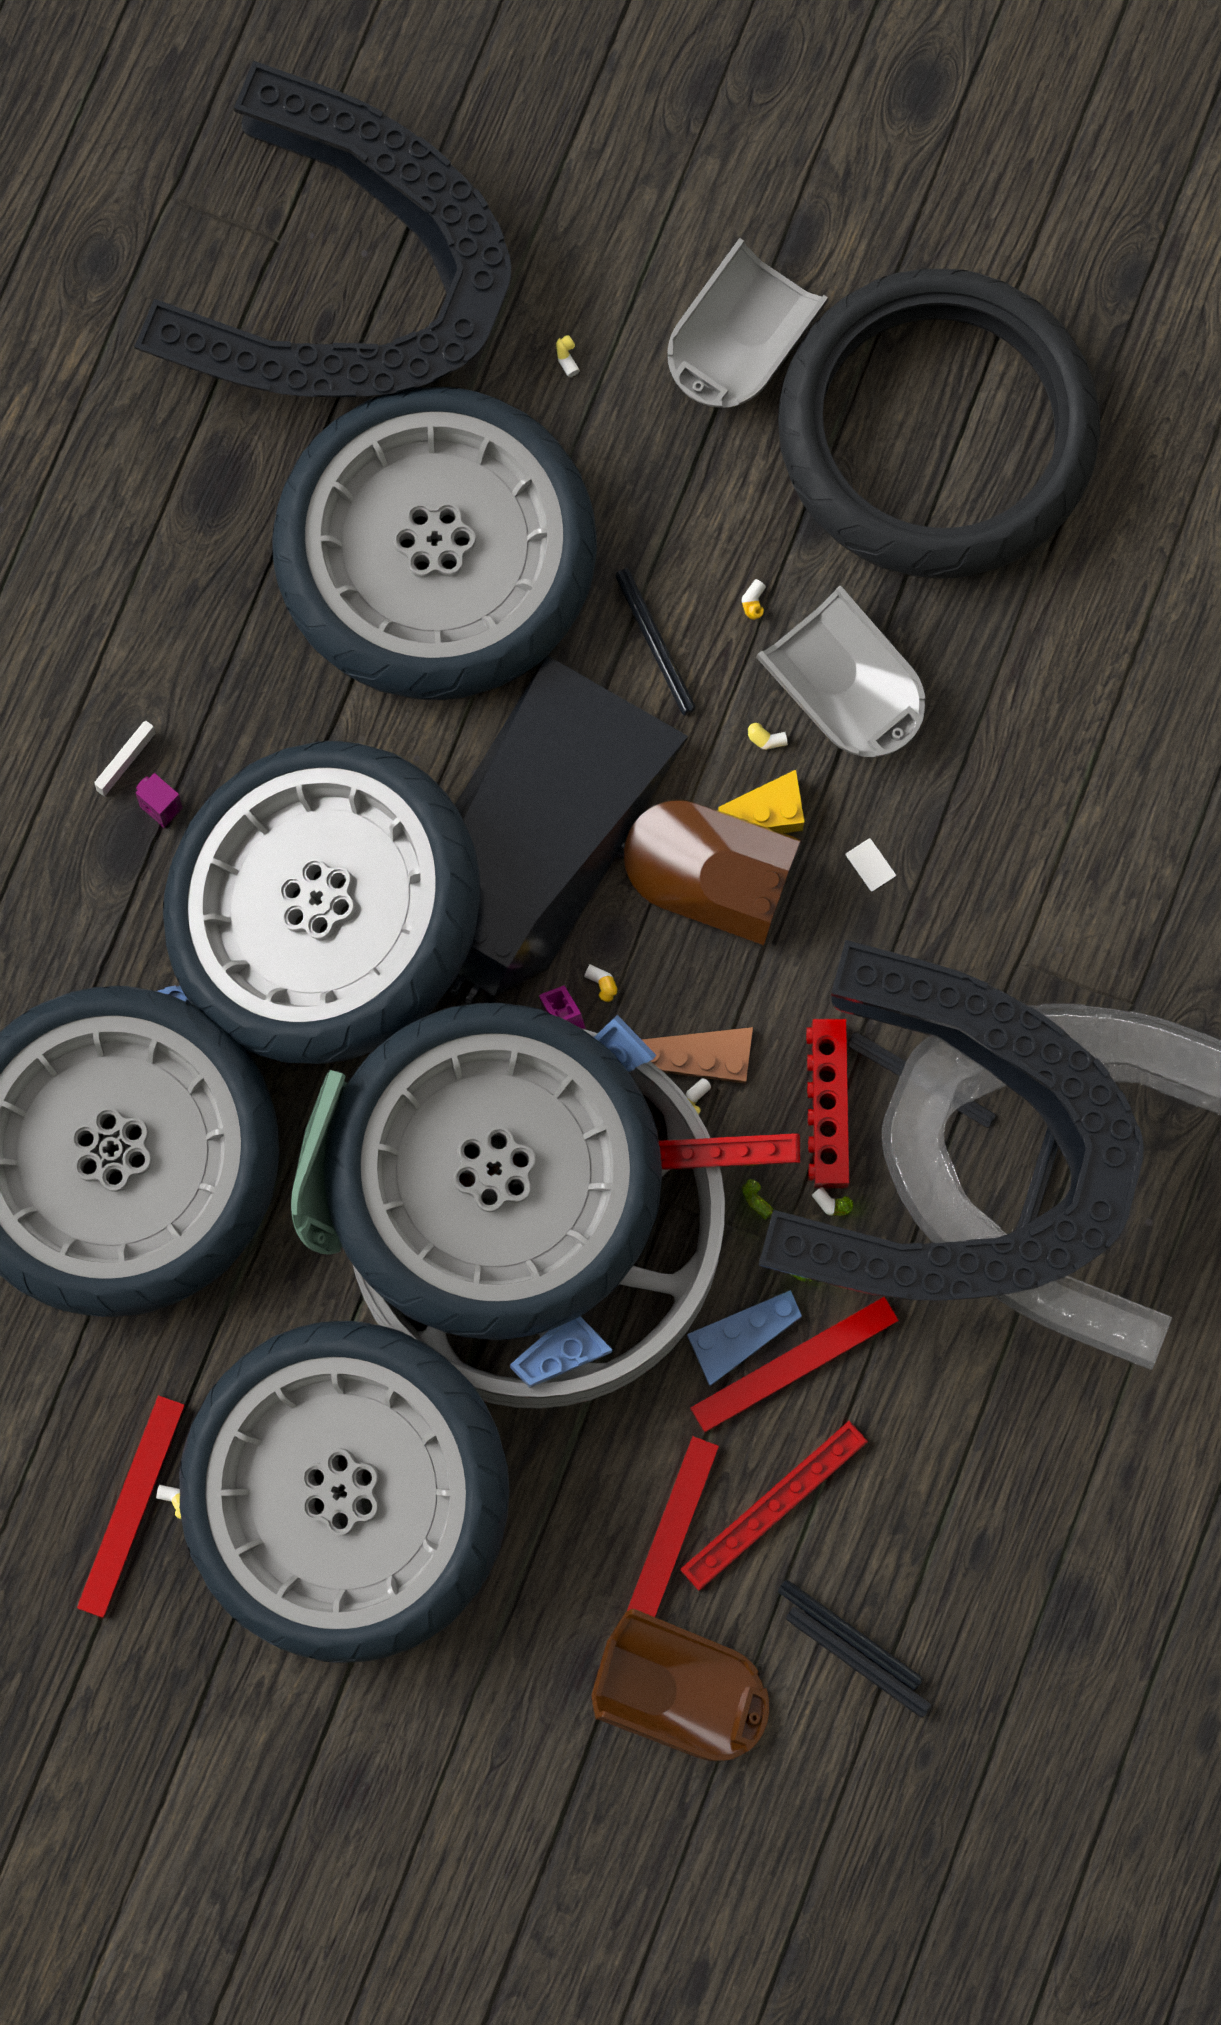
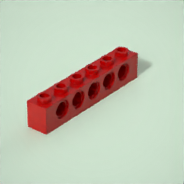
(833, 1033)

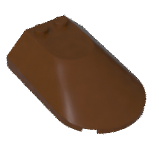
(709, 866)
(679, 1689)

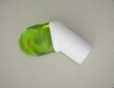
(831, 1206)

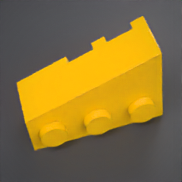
(771, 805)

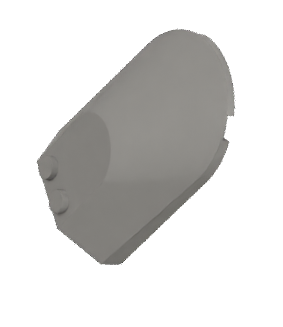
(739, 330)
(849, 679)

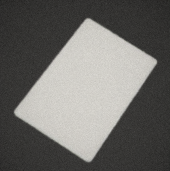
(870, 864)

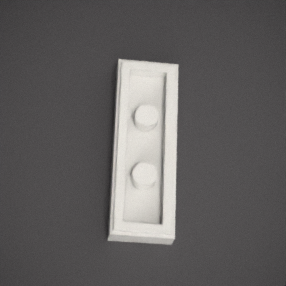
(124, 758)

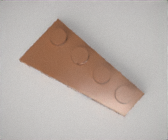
(705, 1055)

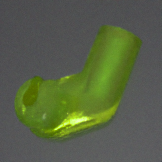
(754, 1200)

